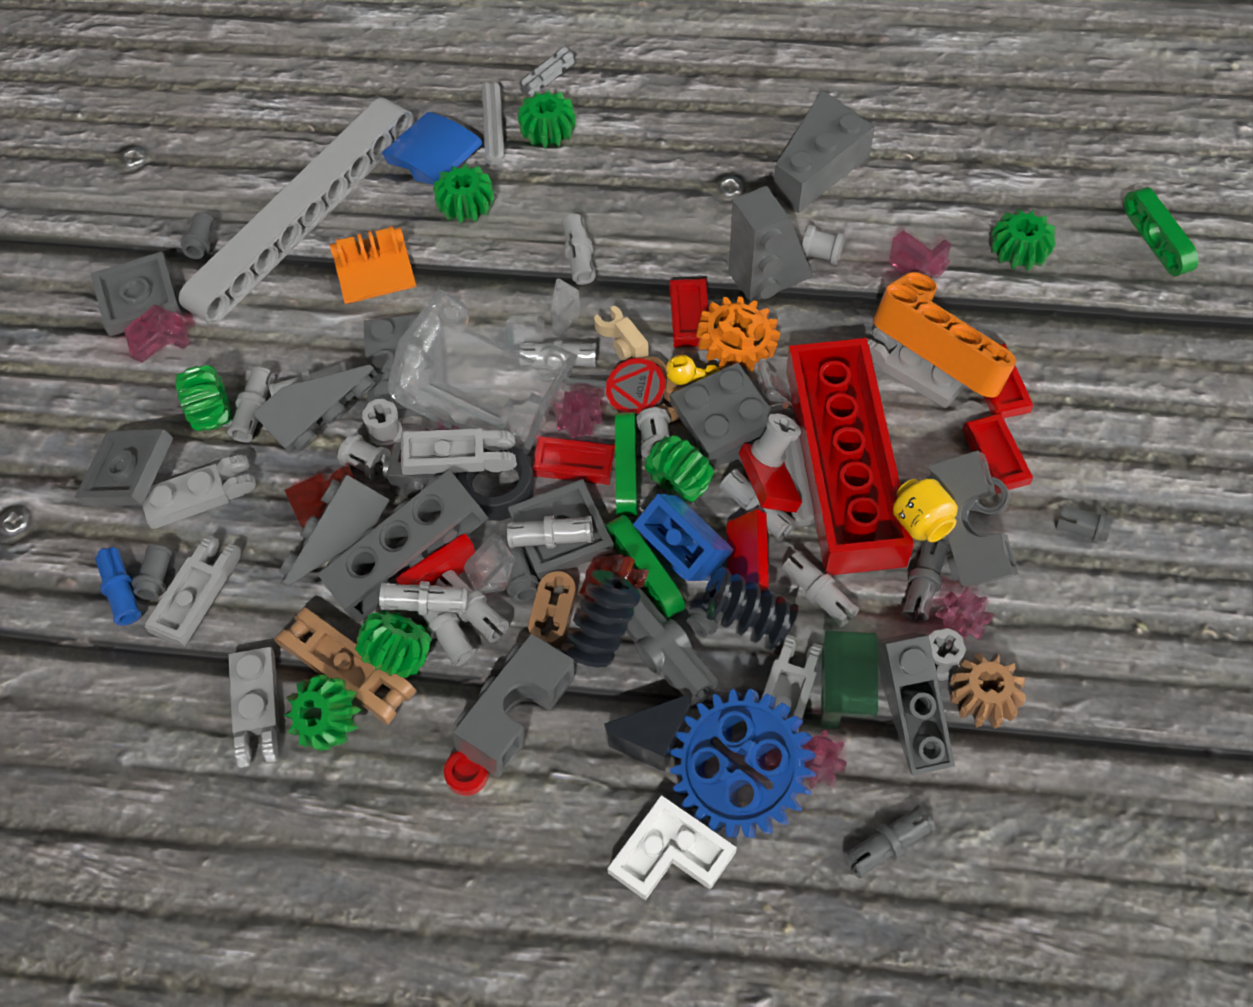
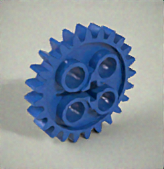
(765, 731)

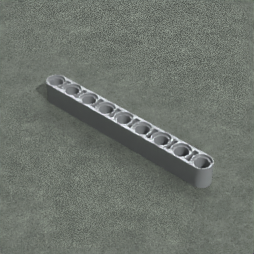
(293, 212)

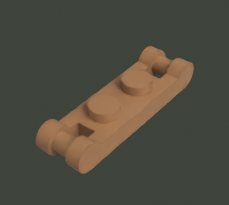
(335, 656)

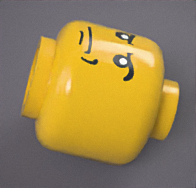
(925, 509)

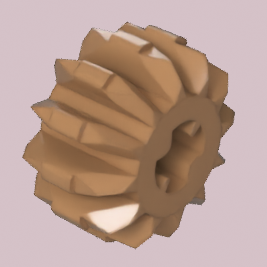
(1001, 699)

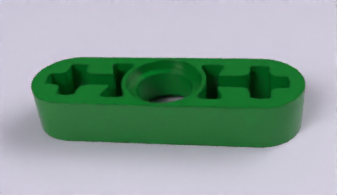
(1161, 231)
(625, 464)
(658, 584)

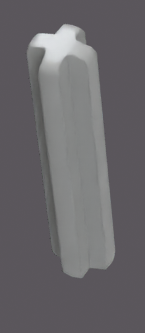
(493, 124)
(796, 467)

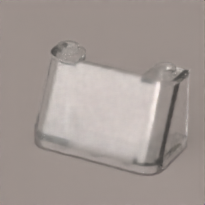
(472, 380)

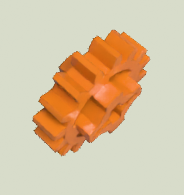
(737, 333)

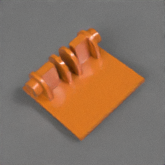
(372, 265)

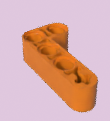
(940, 337)

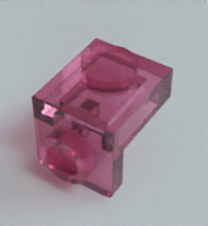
(912, 256)
(153, 331)

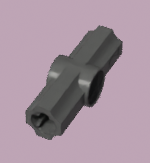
(669, 652)

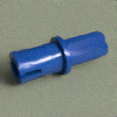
(117, 586)

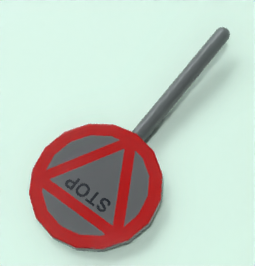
(631, 385)

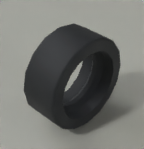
(497, 507)

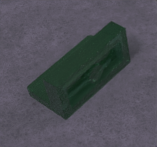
(848, 676)

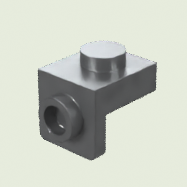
(403, 484)

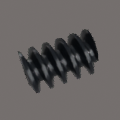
(749, 607)
(606, 620)

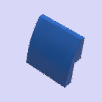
(431, 147)

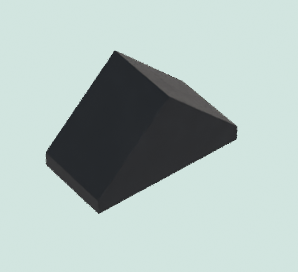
(650, 732)

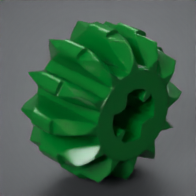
(546, 118)
(463, 193)
(1023, 239)
(203, 398)
(679, 468)
(393, 644)
(322, 712)

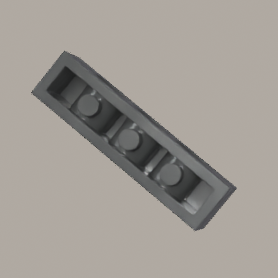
(344, 573)

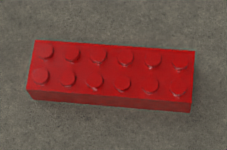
(847, 457)

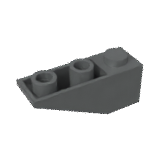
(303, 407)
(347, 515)
(915, 701)

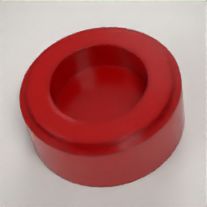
(464, 775)

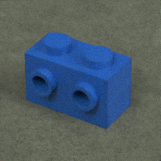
(682, 538)

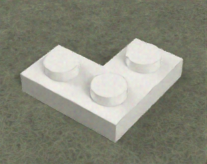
(667, 838)

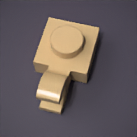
(628, 340)

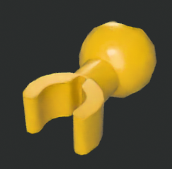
(683, 370)

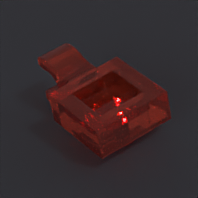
(307, 495)
(616, 564)

